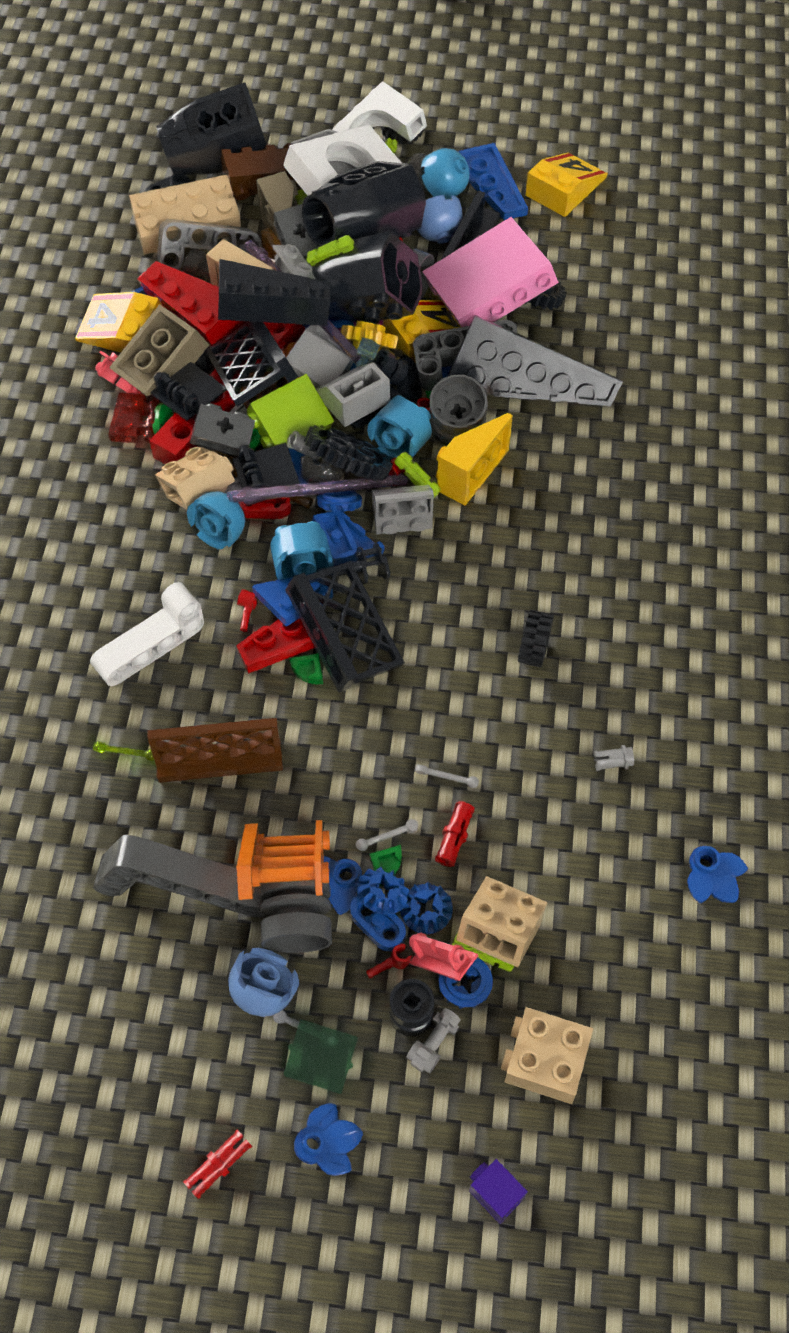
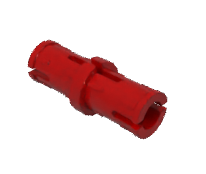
(455, 834)
(217, 1164)

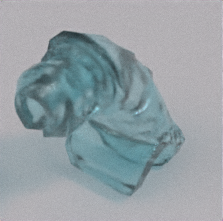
(368, 350)

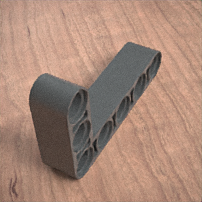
(172, 870)

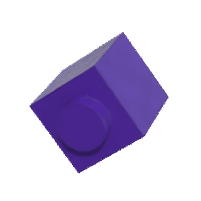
(496, 1190)

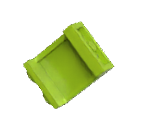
(288, 410)

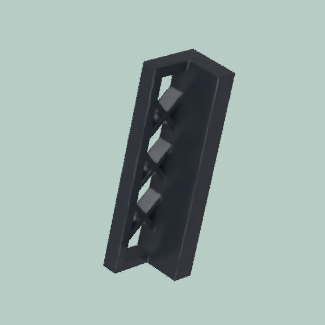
(474, 224)

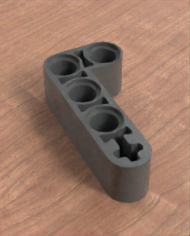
(208, 242)
(439, 350)

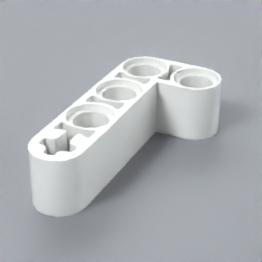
(151, 638)

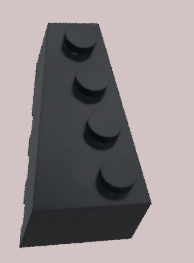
(270, 296)

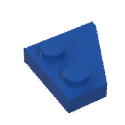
(344, 536)
(275, 598)

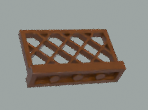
(209, 760)

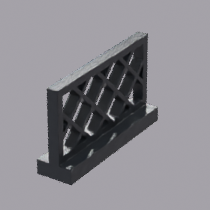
(265, 348)
(322, 632)

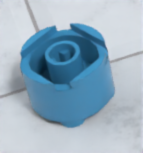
(400, 428)
(300, 549)

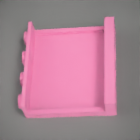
(491, 274)

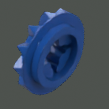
(340, 501)
(375, 899)
(430, 921)
(479, 988)

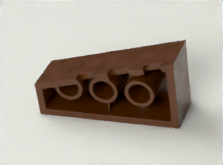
(249, 165)

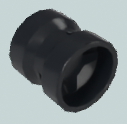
(392, 367)

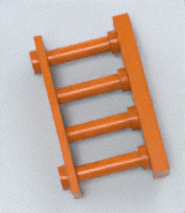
(281, 859)

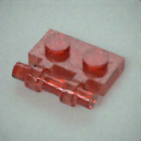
(128, 418)

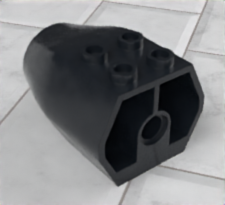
(208, 125)
(366, 203)
(372, 280)

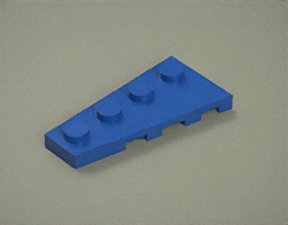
(492, 176)

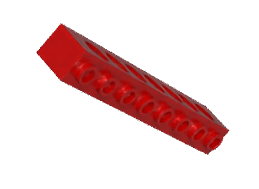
(174, 436)

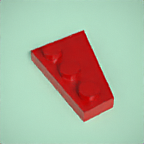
(273, 644)

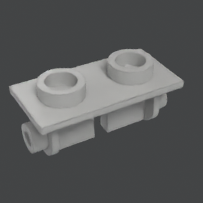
(291, 261)

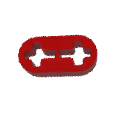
(266, 509)

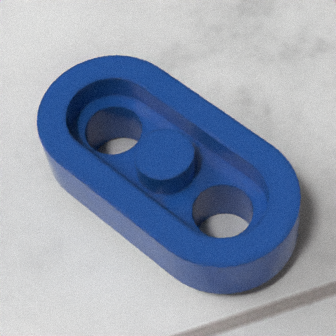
(378, 924)

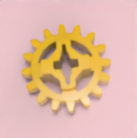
(372, 331)

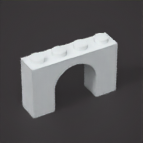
(386, 108)
(310, 159)

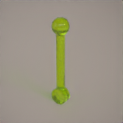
(102, 747)

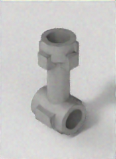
(424, 1055)

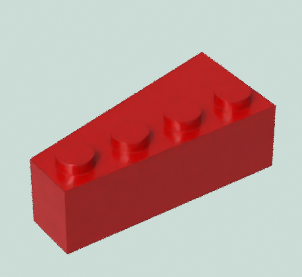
(188, 299)

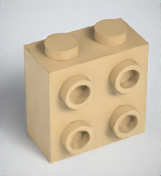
(195, 475)
(501, 921)
(547, 1055)

